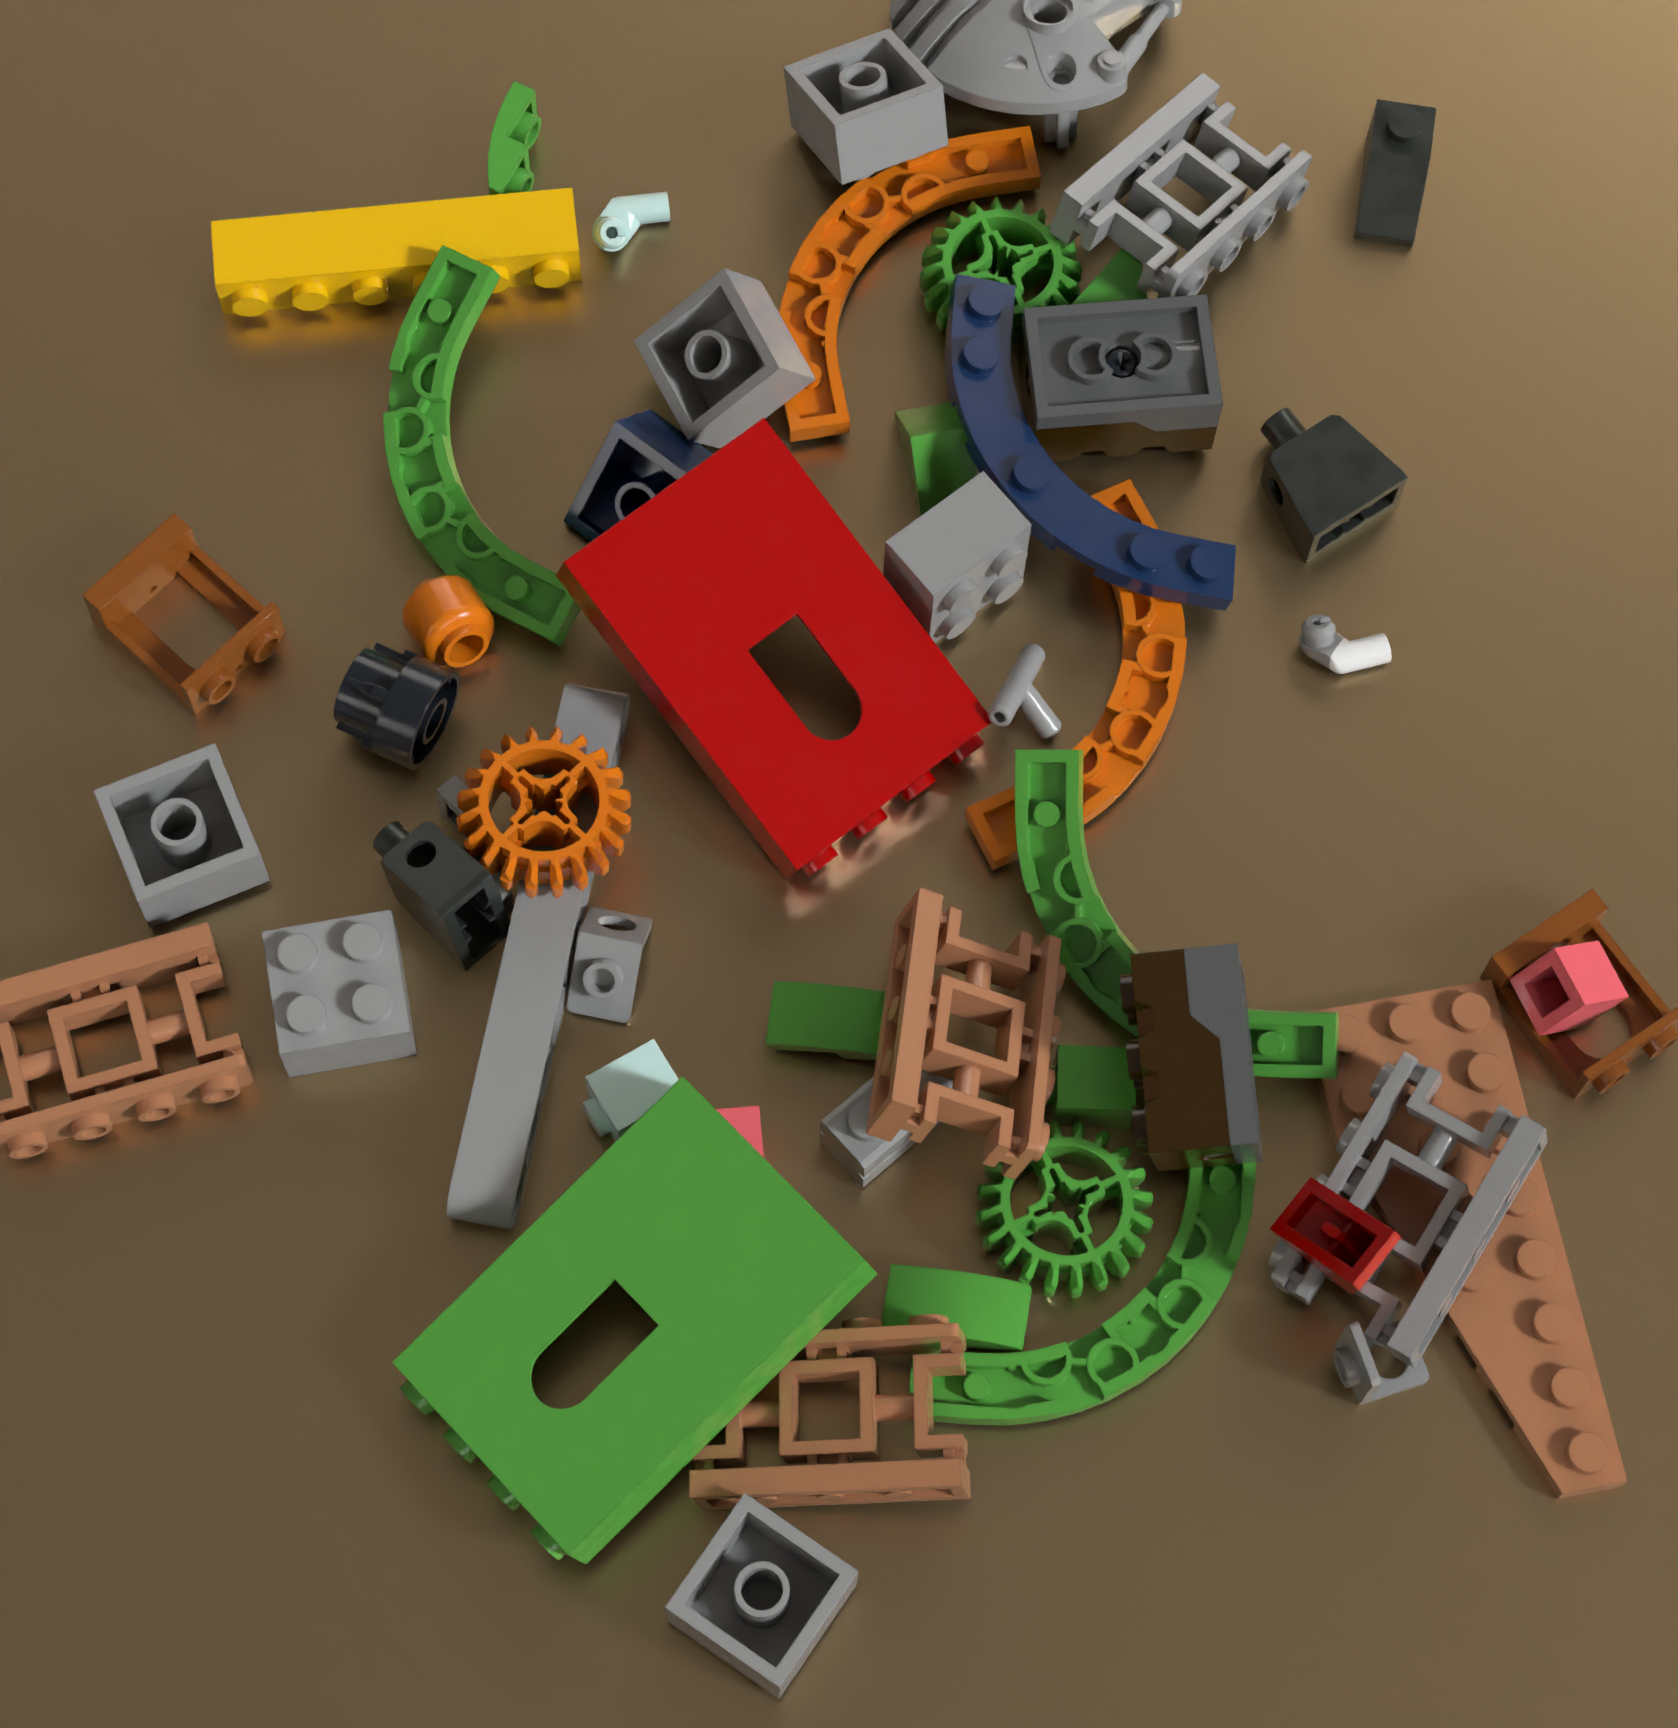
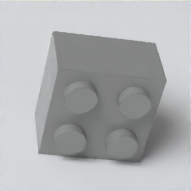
(866, 106)
(724, 359)
(959, 557)
(181, 835)
(339, 993)
(761, 1595)

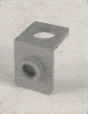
(607, 964)
(1359, 1371)

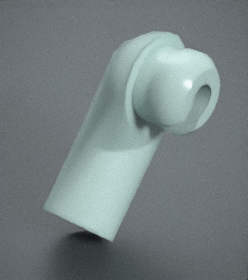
(625, 215)

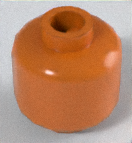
(448, 621)

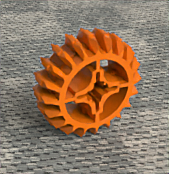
(573, 776)

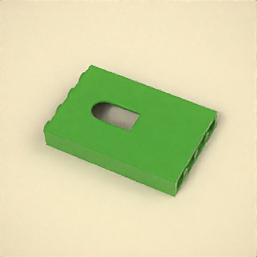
(706, 1248)

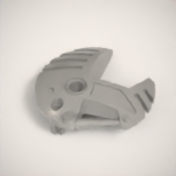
(1030, 52)

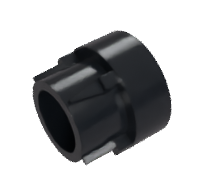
(396, 703)

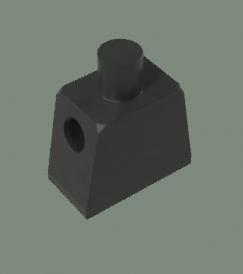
(1325, 480)
(443, 889)

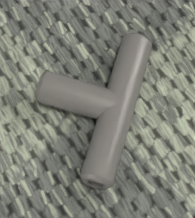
(1020, 693)

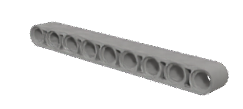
(529, 1003)

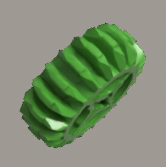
(1011, 245)
(1075, 1232)

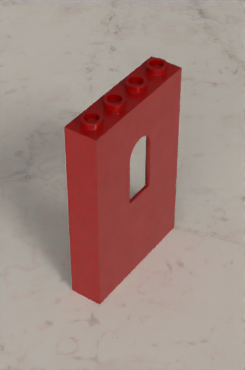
(717, 571)

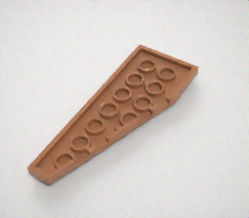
(1520, 1299)

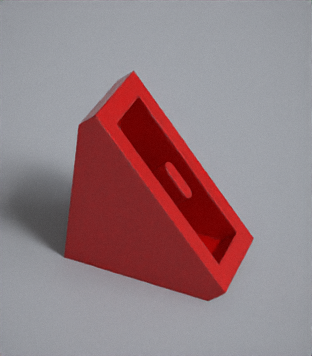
(1335, 1235)

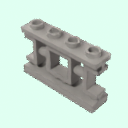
(1152, 159)
(1455, 1234)

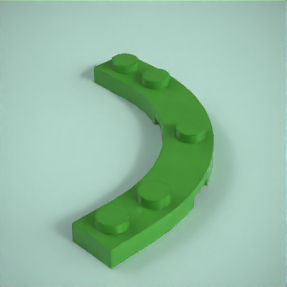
(424, 461)
(1092, 944)
(1133, 1341)

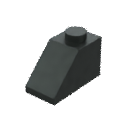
(1394, 172)

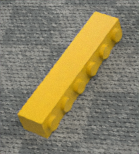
(389, 248)

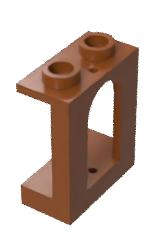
(143, 574)
(1649, 1018)

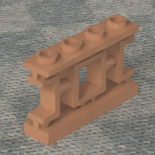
(99, 990)
(917, 1028)
(830, 1469)

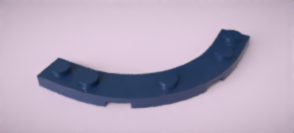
(1059, 510)

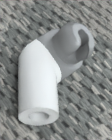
(1337, 653)

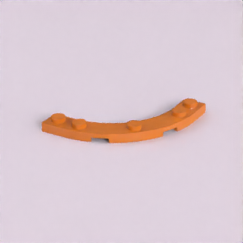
(858, 227)
(1134, 713)

